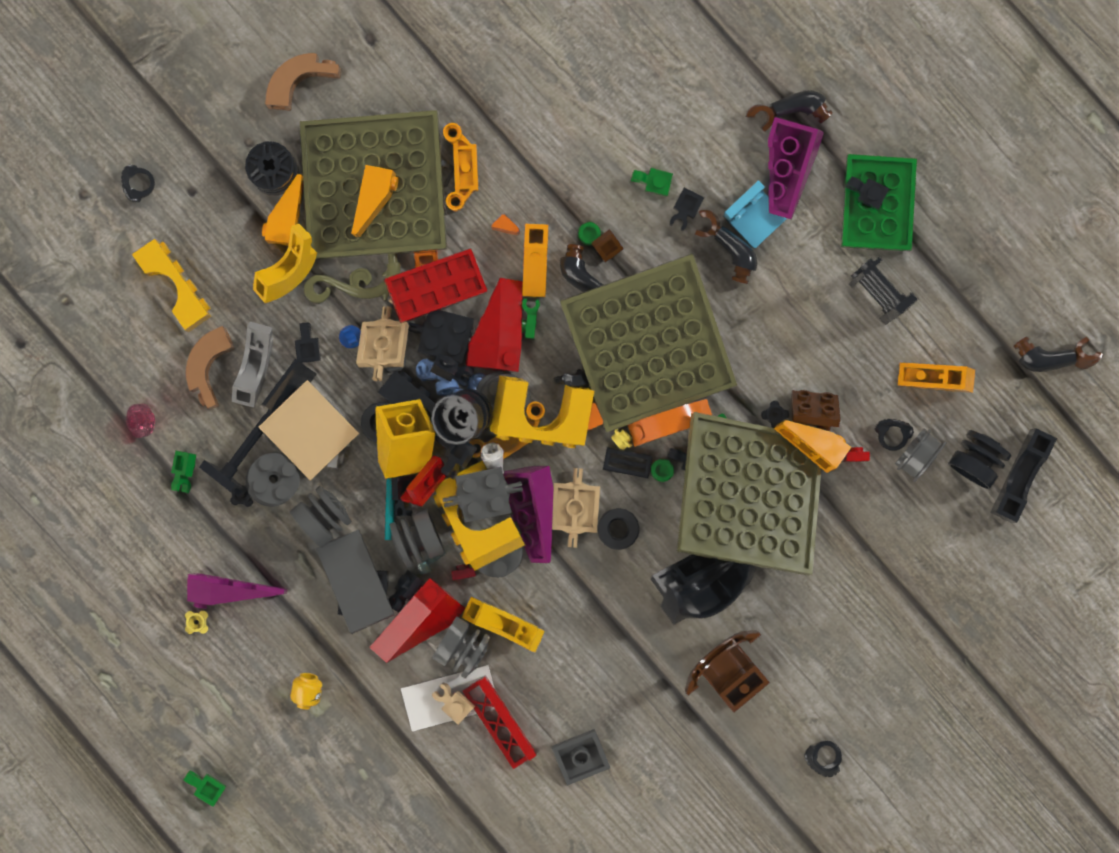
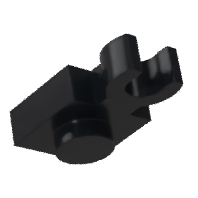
(687, 206)
(406, 588)

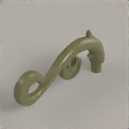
(353, 289)

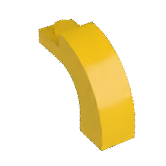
(289, 270)
(503, 624)

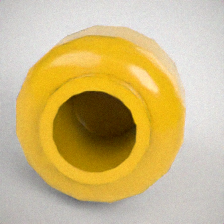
(306, 690)

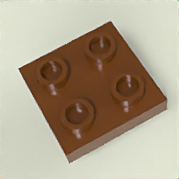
(815, 409)

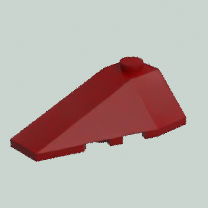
(499, 331)
(423, 616)

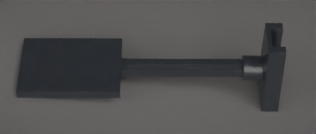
(290, 381)

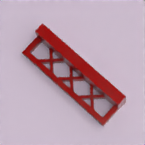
(506, 717)

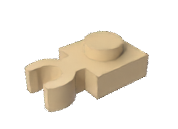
(456, 705)

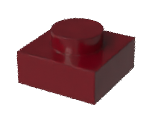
(463, 571)

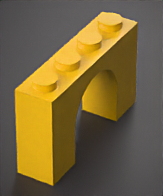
(567, 428)
(478, 546)

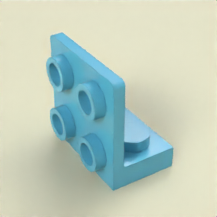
(752, 217)

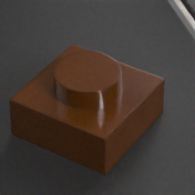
(607, 245)

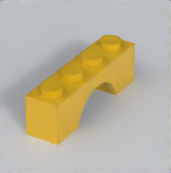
(188, 309)

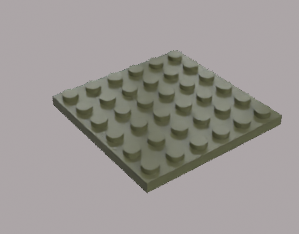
(333, 175)
(648, 342)
(748, 496)

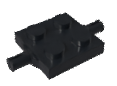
(444, 334)

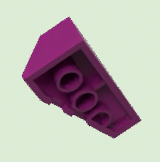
(791, 158)
(533, 509)
(214, 590)

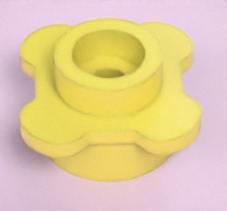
(622, 439)
(190, 622)

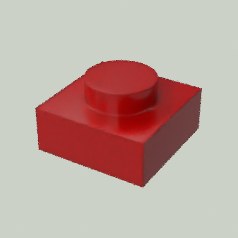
(857, 455)

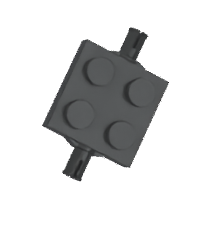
(482, 494)

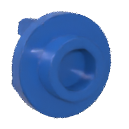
(350, 336)

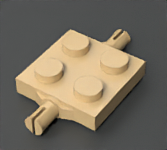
(382, 344)
(575, 507)

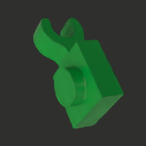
(656, 181)
(529, 325)
(183, 468)
(208, 789)

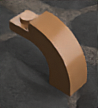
(291, 73)
(200, 360)

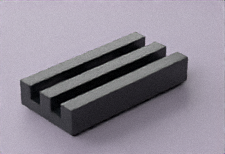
(625, 462)

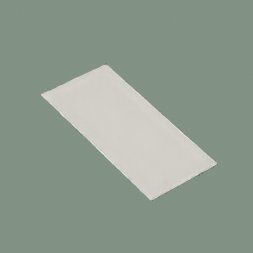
(426, 711)

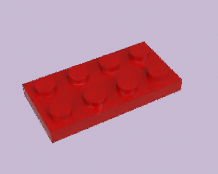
(435, 285)

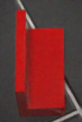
(425, 482)

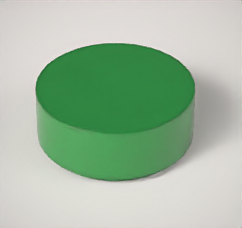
(588, 233)
(662, 470)

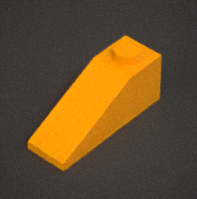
(374, 194)
(284, 214)
(937, 377)
(819, 445)

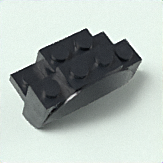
(699, 588)

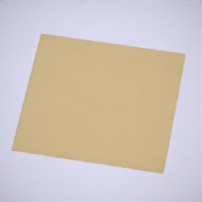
(308, 430)

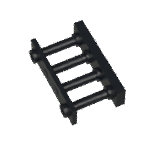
(882, 290)

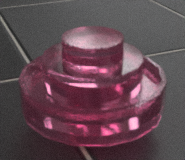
(140, 420)

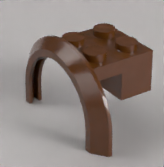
(730, 671)

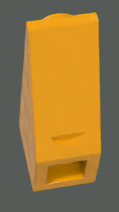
(535, 260)

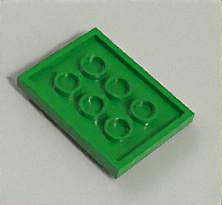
(893, 223)

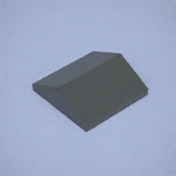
(580, 757)

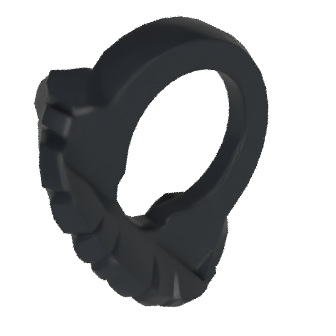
(131, 193)
(574, 380)
(884, 425)
(811, 756)

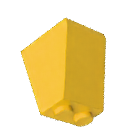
(403, 438)

